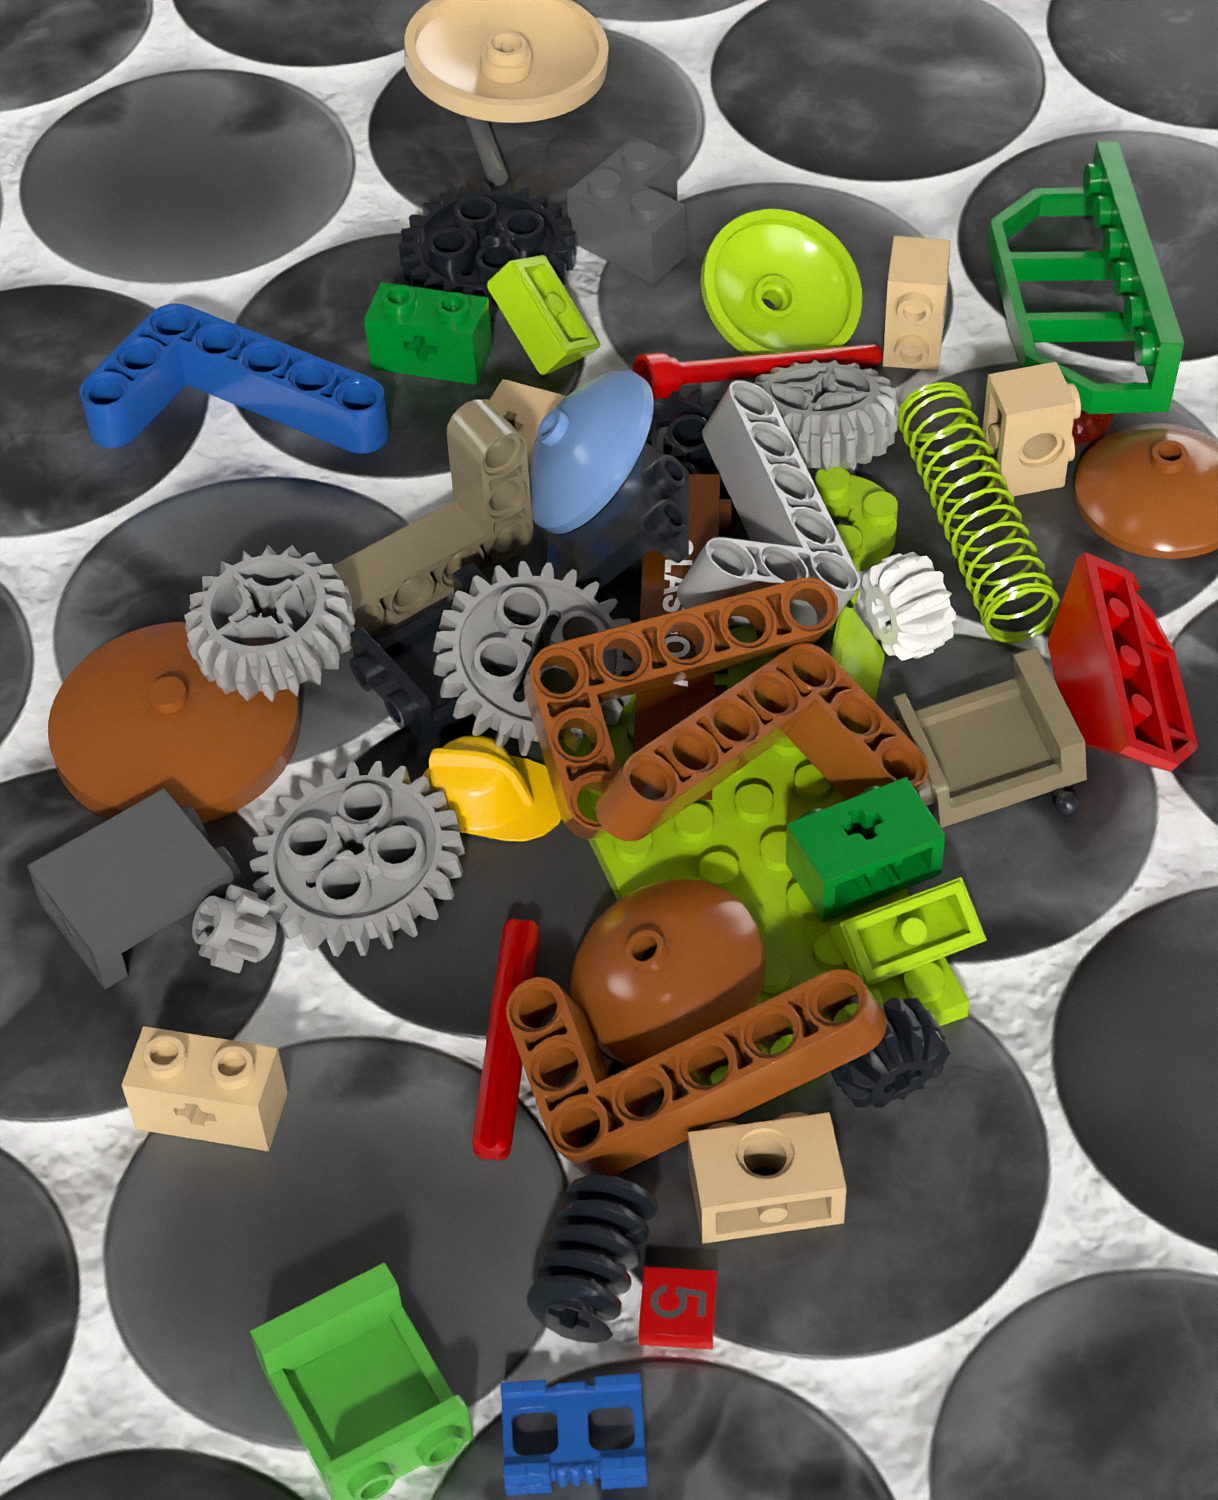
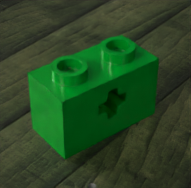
(429, 333)
(864, 848)

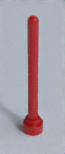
(667, 374)

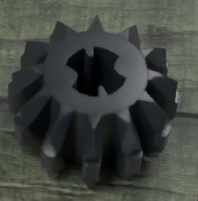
(902, 1060)

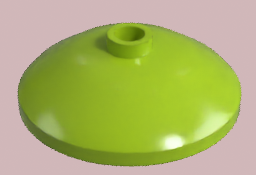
(793, 266)

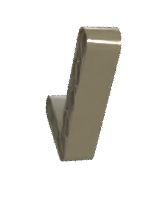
(482, 526)

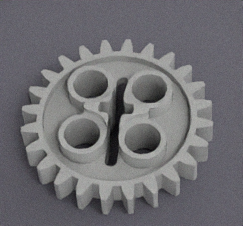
(482, 636)
(358, 858)

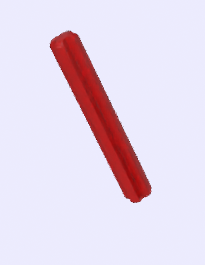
(502, 1061)

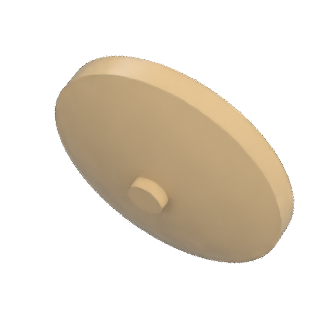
(506, 57)

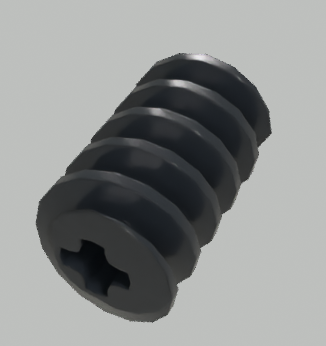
(590, 1257)

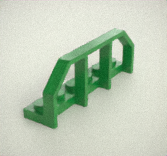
(1125, 259)

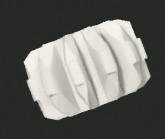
(908, 605)

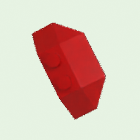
(1119, 669)

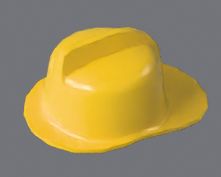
(493, 791)

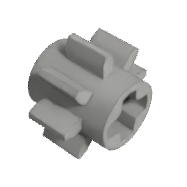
(234, 929)

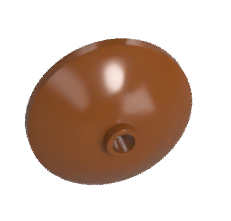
(1152, 490)
(701, 974)

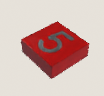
(678, 1308)

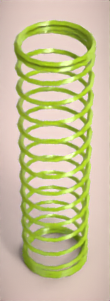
(986, 611)

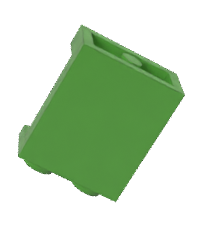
(361, 1387)

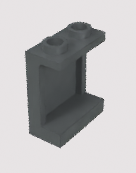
(130, 880)

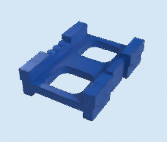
(574, 1456)

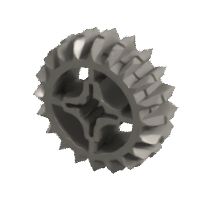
(834, 411)
(270, 623)

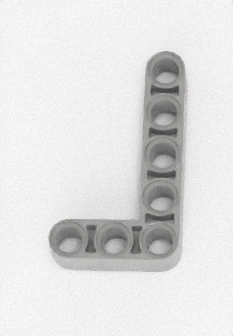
(777, 506)

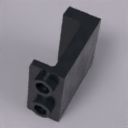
(641, 517)
(403, 666)

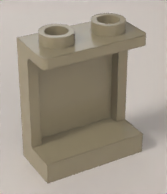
(995, 743)

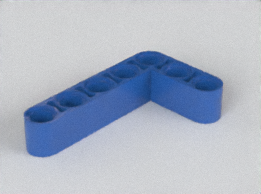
(234, 364)

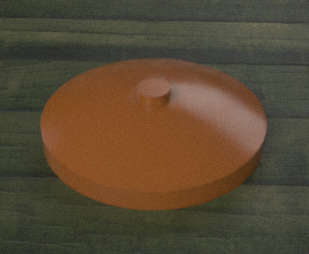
(150, 721)

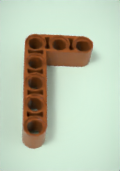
(653, 668)
(792, 696)
(683, 1070)

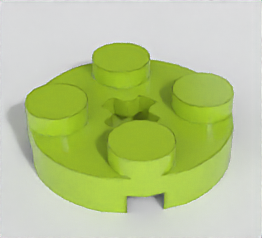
(868, 511)

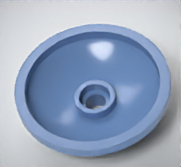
(588, 449)

